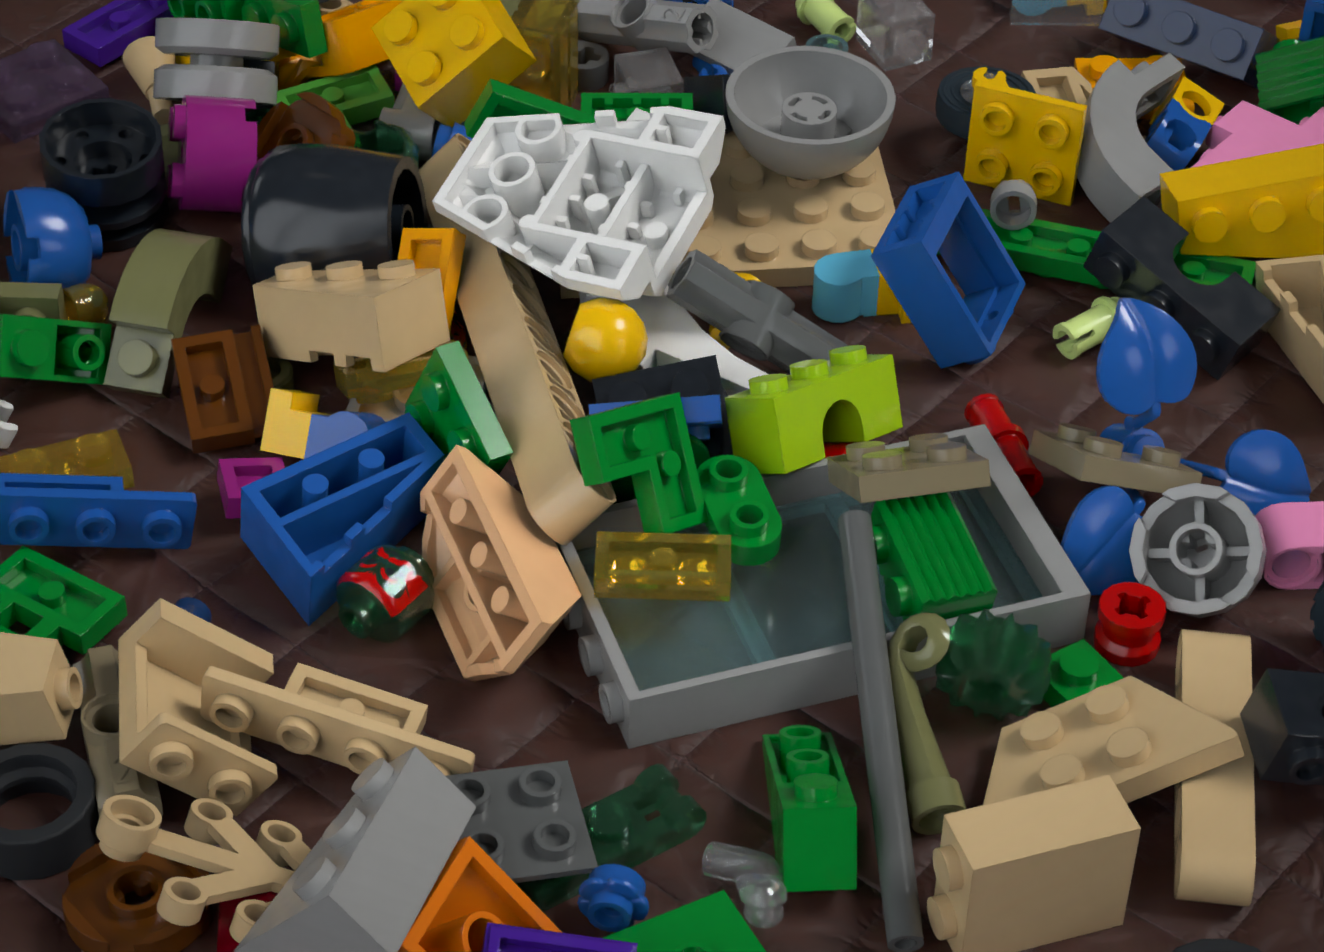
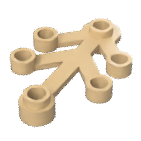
(241, 869)

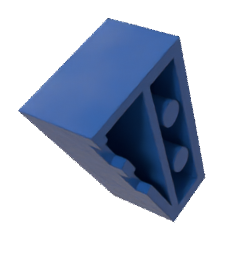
(335, 507)

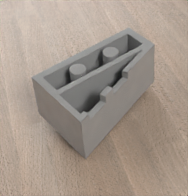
(370, 865)

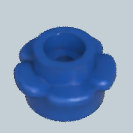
(613, 897)

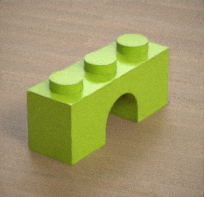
(789, 416)

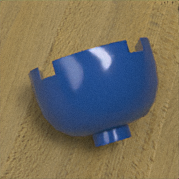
(49, 237)

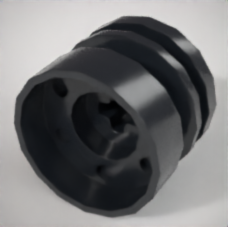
(111, 165)

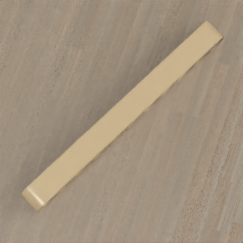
(521, 371)

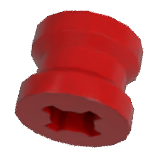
(1129, 624)

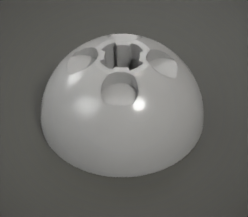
(809, 110)

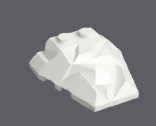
(590, 202)

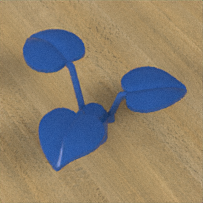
(1137, 368)

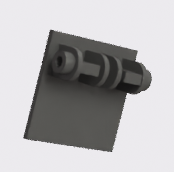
(528, 820)

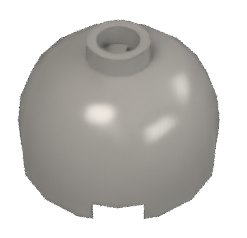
(1170, 544)

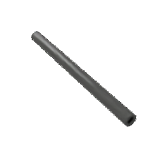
(880, 735)

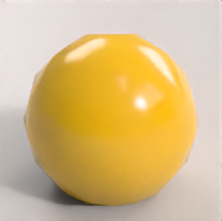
(605, 339)

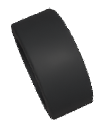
(56, 845)

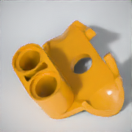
(348, 41)

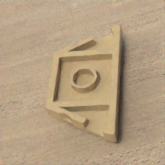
(1115, 730)

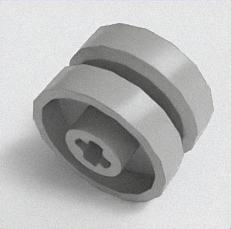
(216, 59)

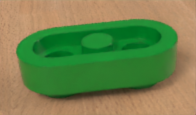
(733, 499)

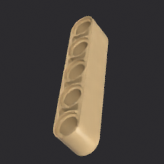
(1218, 806)

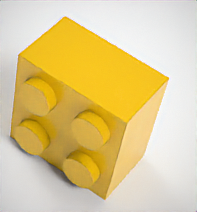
(451, 51)

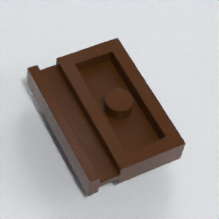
(223, 387)

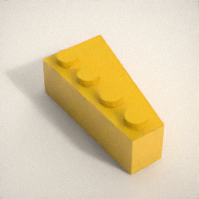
(1251, 205)

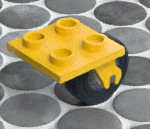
(1013, 131)

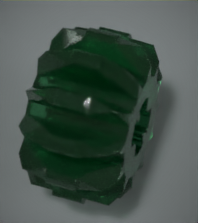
(995, 665)

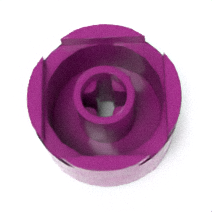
(213, 152)

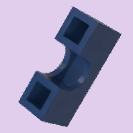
(1190, 34)

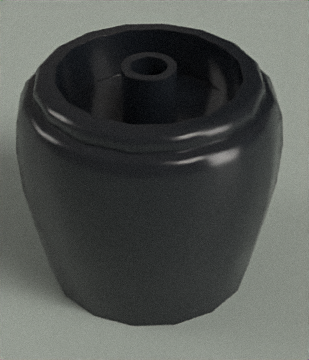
(328, 207)

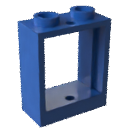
(949, 220)

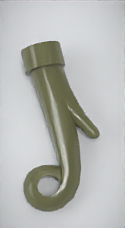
(925, 774)

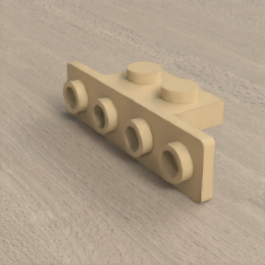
(326, 718)

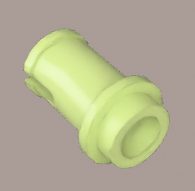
(826, 17)
(1086, 328)

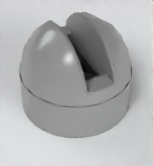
(1000, 207)

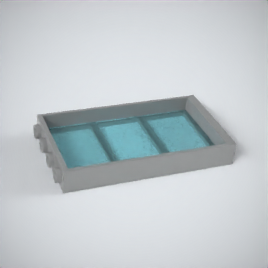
(787, 624)

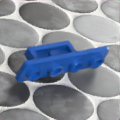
(92, 513)

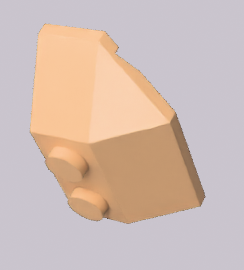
(492, 567)

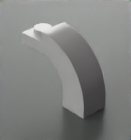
(1114, 158)

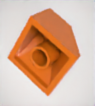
(466, 898)

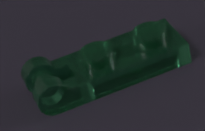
(624, 835)

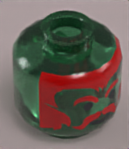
(385, 592)

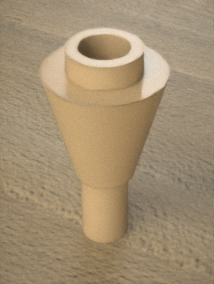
(140, 60)

